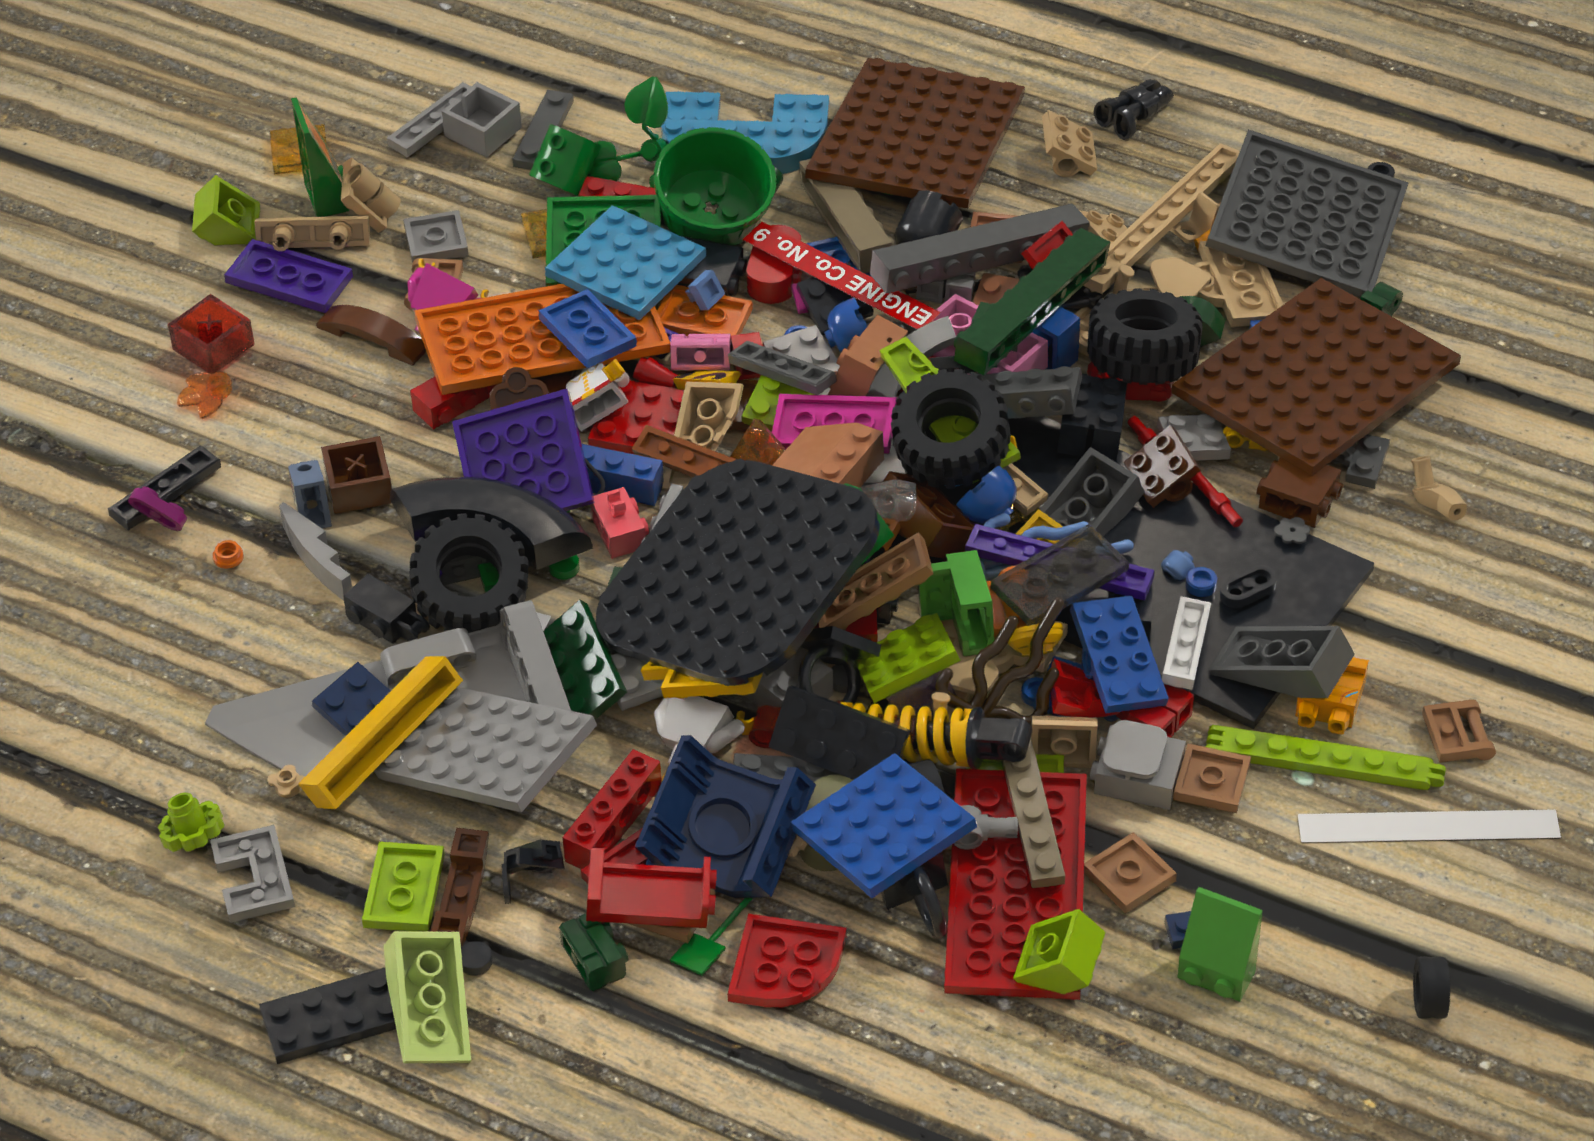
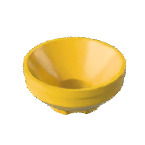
(1022, 637)

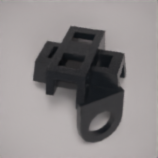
(534, 857)

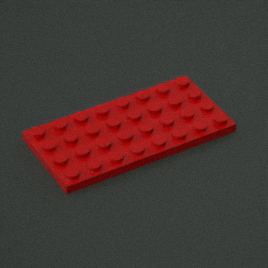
(993, 892)

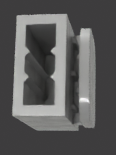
(1138, 764)

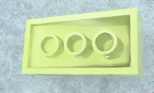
(428, 996)

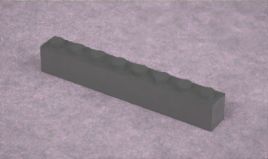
(967, 249)

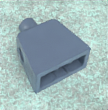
(308, 485)

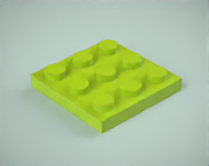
(908, 657)

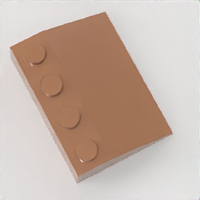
(835, 453)

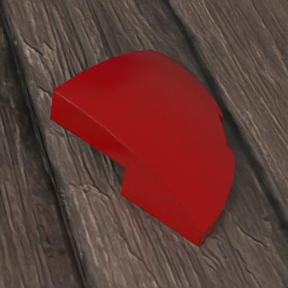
(1075, 694)

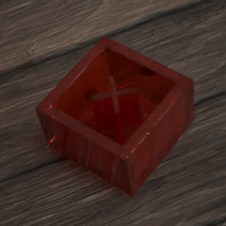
(211, 334)

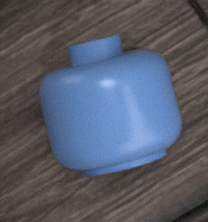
(1178, 564)

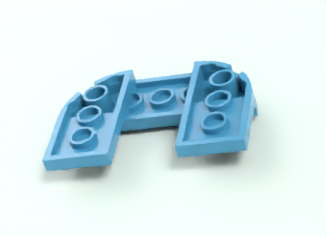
(789, 138)

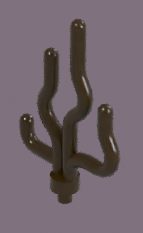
(990, 703)

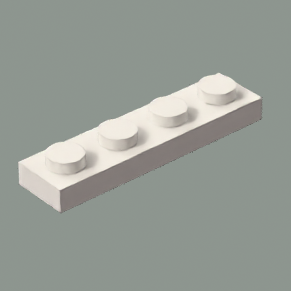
(1186, 643)

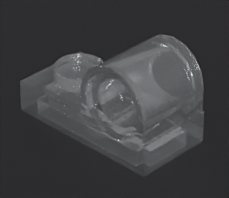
(893, 499)

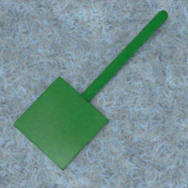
(703, 952)

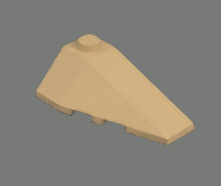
(704, 419)

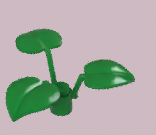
(643, 105)

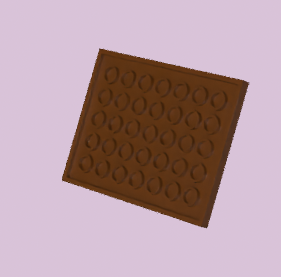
(916, 132)
(1316, 375)

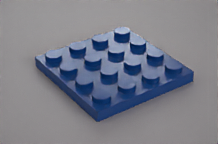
(883, 825)

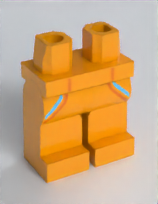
(1342, 703)

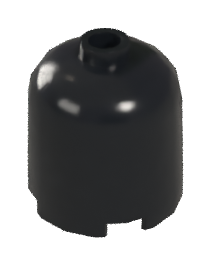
(927, 217)

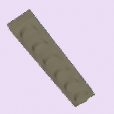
(1034, 821)

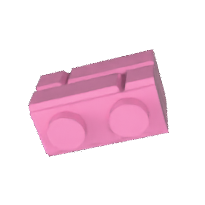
(700, 352)

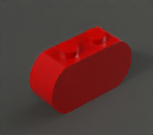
(769, 277)

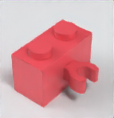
(618, 522)

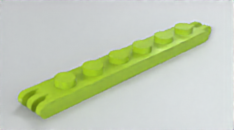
(1328, 758)

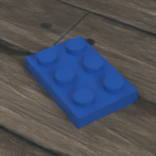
(587, 328)

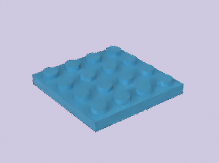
(625, 262)

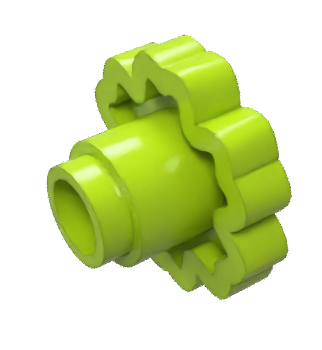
(189, 823)

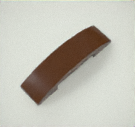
(378, 328)
(463, 882)

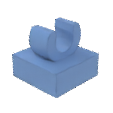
(705, 290)

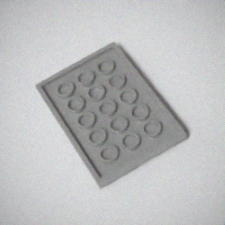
(487, 749)

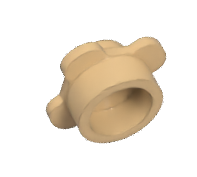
(286, 781)

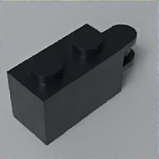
(384, 610)

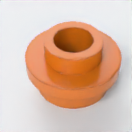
(228, 554)

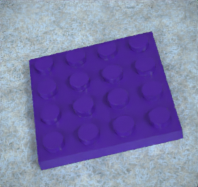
(529, 447)

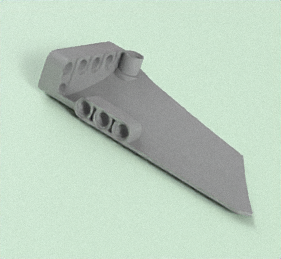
(497, 660)

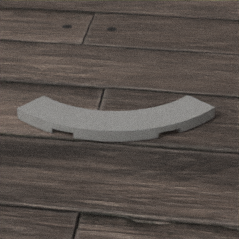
(928, 340)

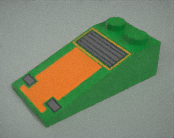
(318, 165)

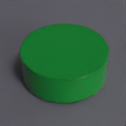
(566, 568)

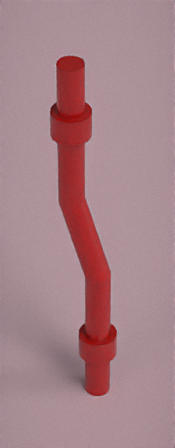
(1218, 501)

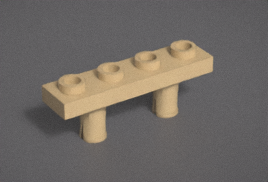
(313, 232)

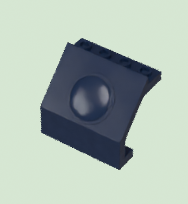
(725, 815)

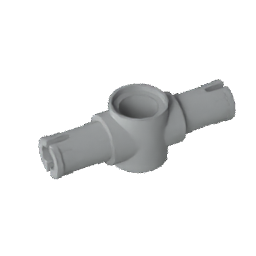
(987, 828)

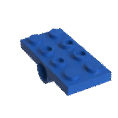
(1118, 654)

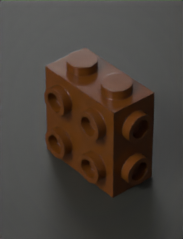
(1297, 494)

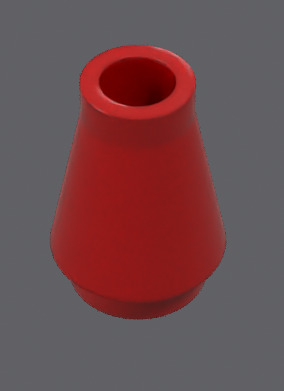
(654, 373)

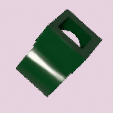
(1383, 298)

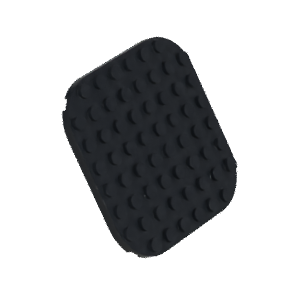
(738, 571)

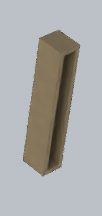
(847, 218)

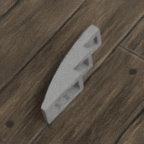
(312, 547)

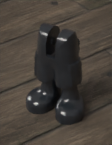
(1133, 103)

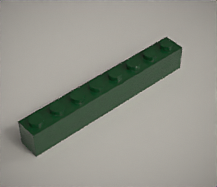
(1031, 301)

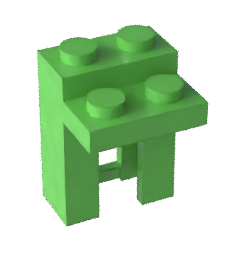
(960, 594)

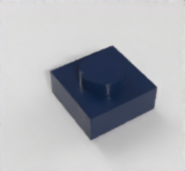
(1176, 928)

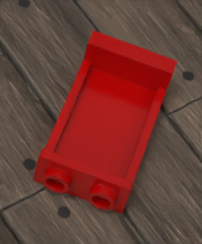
(650, 893)

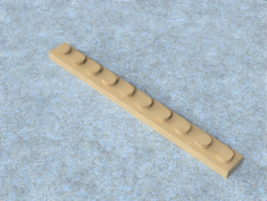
(1164, 214)

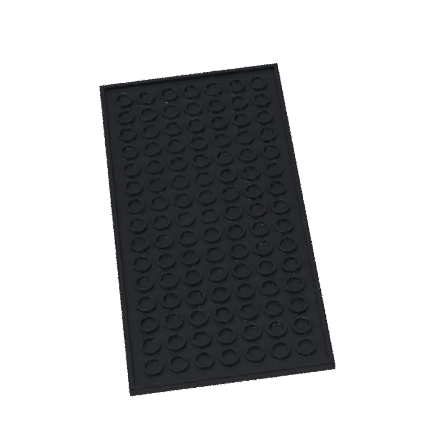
(1312, 577)

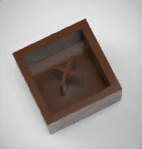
(357, 474)

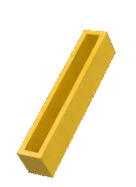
(380, 732)

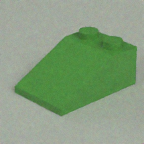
(1220, 944)

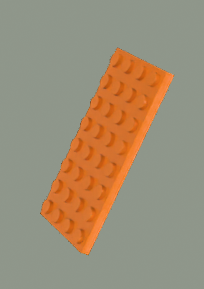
(484, 337)

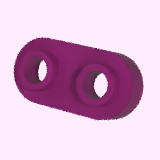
(166, 514)

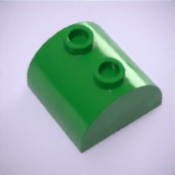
(564, 159)

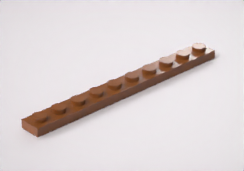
(695, 460)

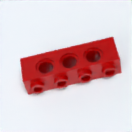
(613, 808)

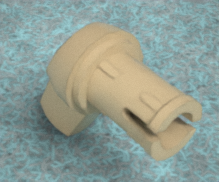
(1435, 495)

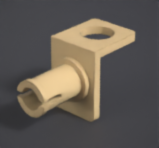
(1200, 219)

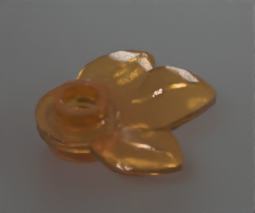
(206, 392)

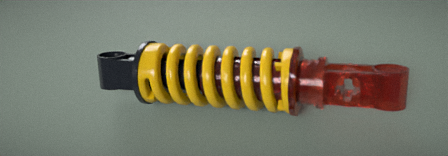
(966, 737)

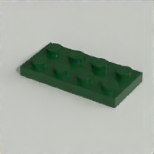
(584, 662)

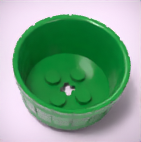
(716, 169)

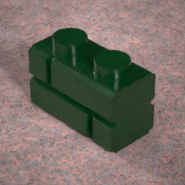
(593, 951)

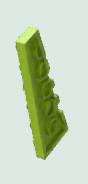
(908, 365)

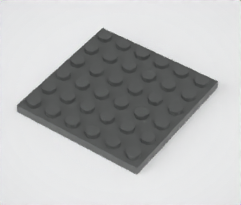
(1307, 214)

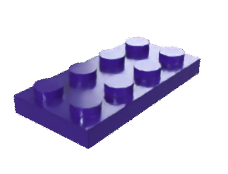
(288, 276)

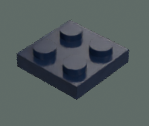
(350, 698)

